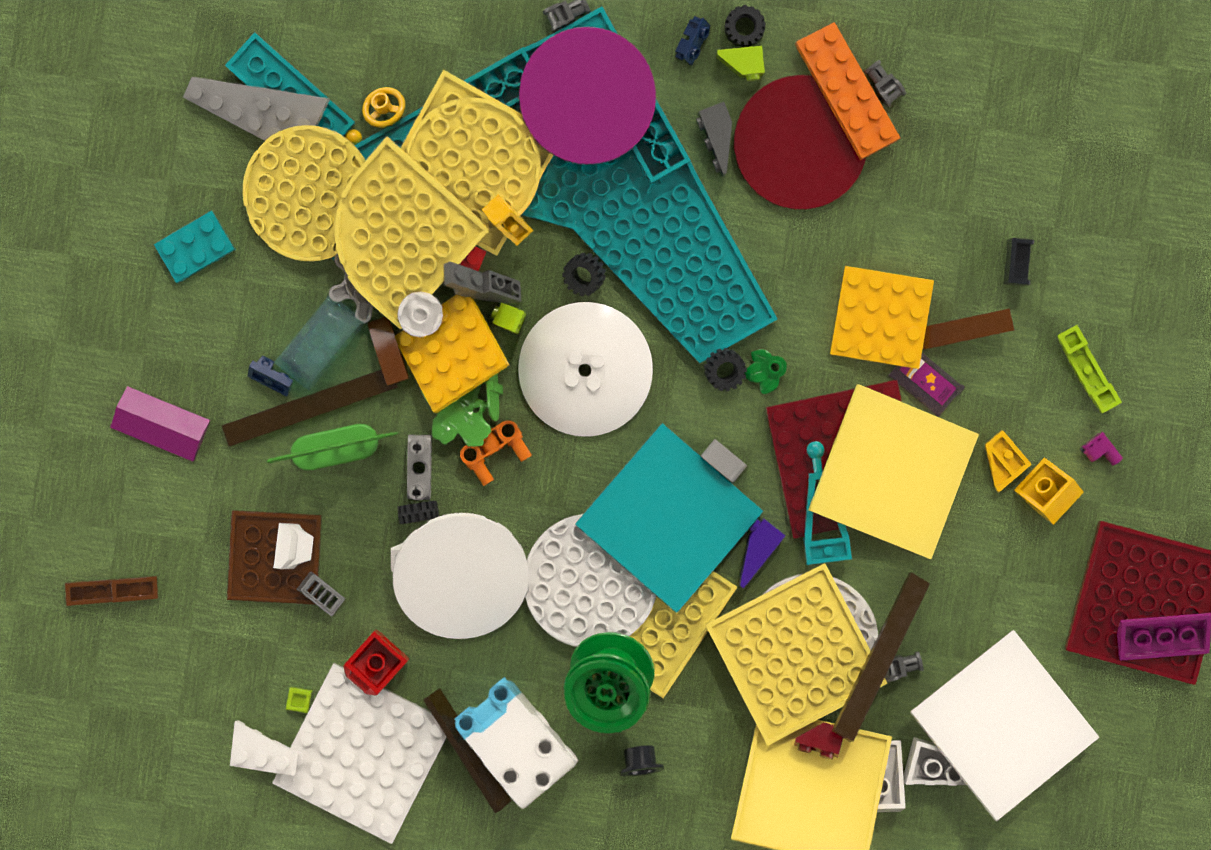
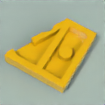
(1004, 460)

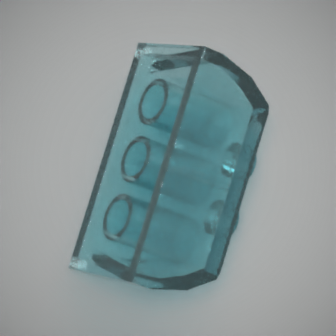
(319, 342)

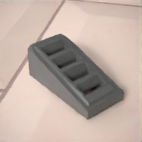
(307, 583)

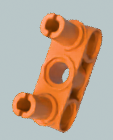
(493, 443)

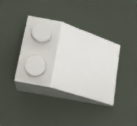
(892, 793)

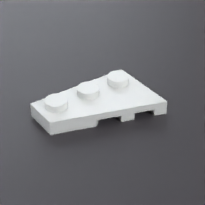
(261, 753)

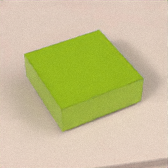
(299, 699)

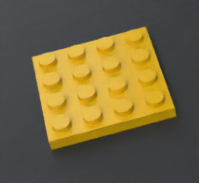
(882, 317)
(455, 356)

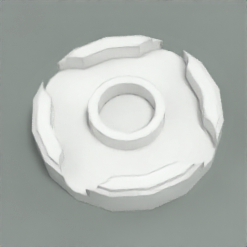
(420, 314)

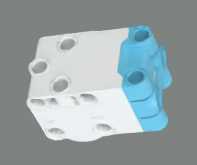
(515, 743)

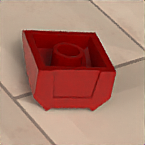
(374, 663)

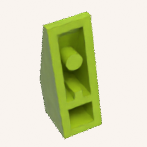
(508, 318)

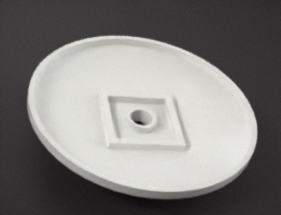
(589, 336)

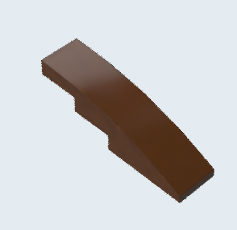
(968, 328)

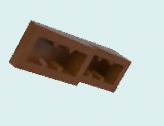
(111, 590)

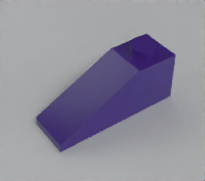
(759, 547)

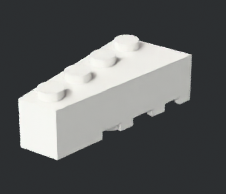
(929, 766)

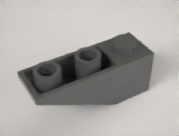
(717, 127)

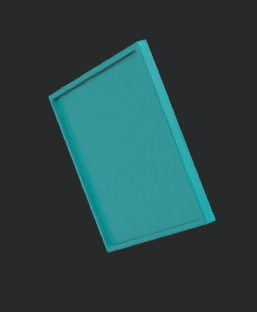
(669, 518)

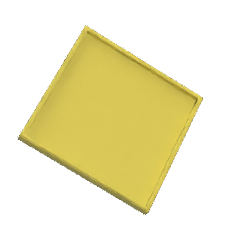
(893, 471)
(809, 800)

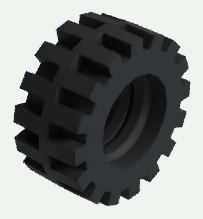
(744, 12)
(573, 279)
(719, 358)
(418, 512)

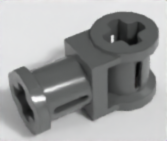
(565, 13)
(885, 84)
(901, 666)

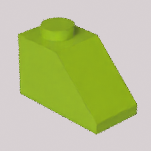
(744, 61)

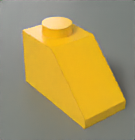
(507, 220)

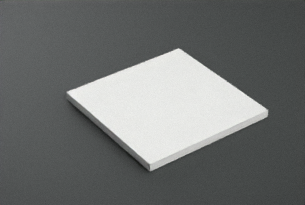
(1004, 725)

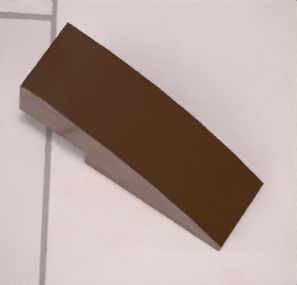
(388, 351)

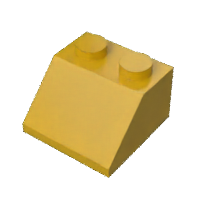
(1049, 490)

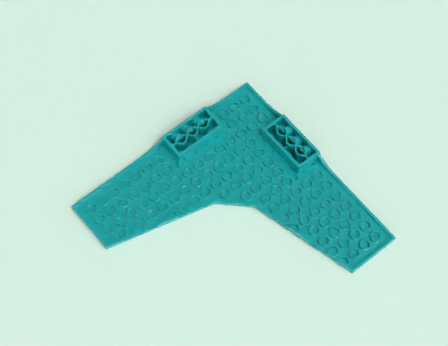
(640, 218)

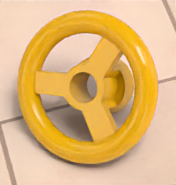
(382, 106)

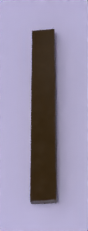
(306, 407)
(880, 657)

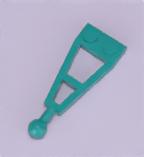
(827, 549)

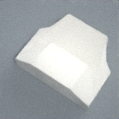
(292, 546)

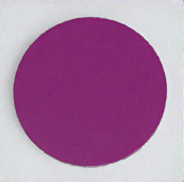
(587, 95)

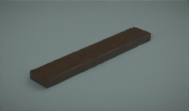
(487, 783)

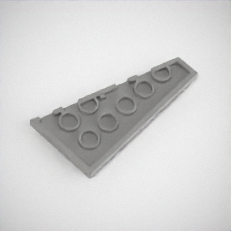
(256, 108)

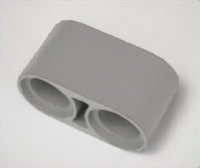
(723, 460)

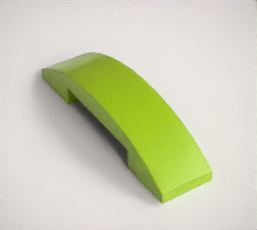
(1088, 370)

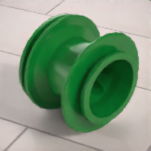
(602, 700)

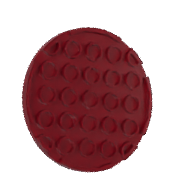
(794, 146)

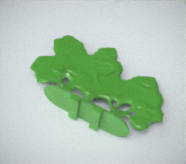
(461, 420)
(333, 447)

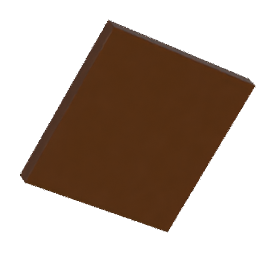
(253, 556)

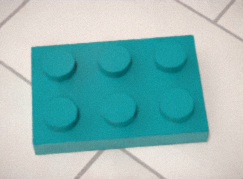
(194, 247)

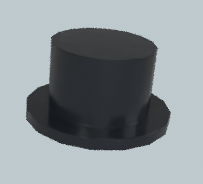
(640, 761)

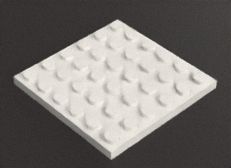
(363, 755)

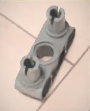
(419, 483)

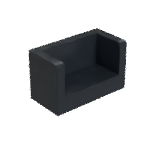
(1017, 262)

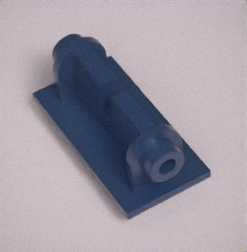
(698, 31)

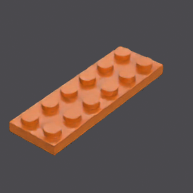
(847, 91)

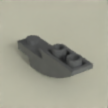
(481, 286)

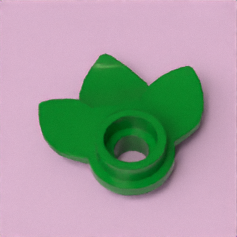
(762, 370)

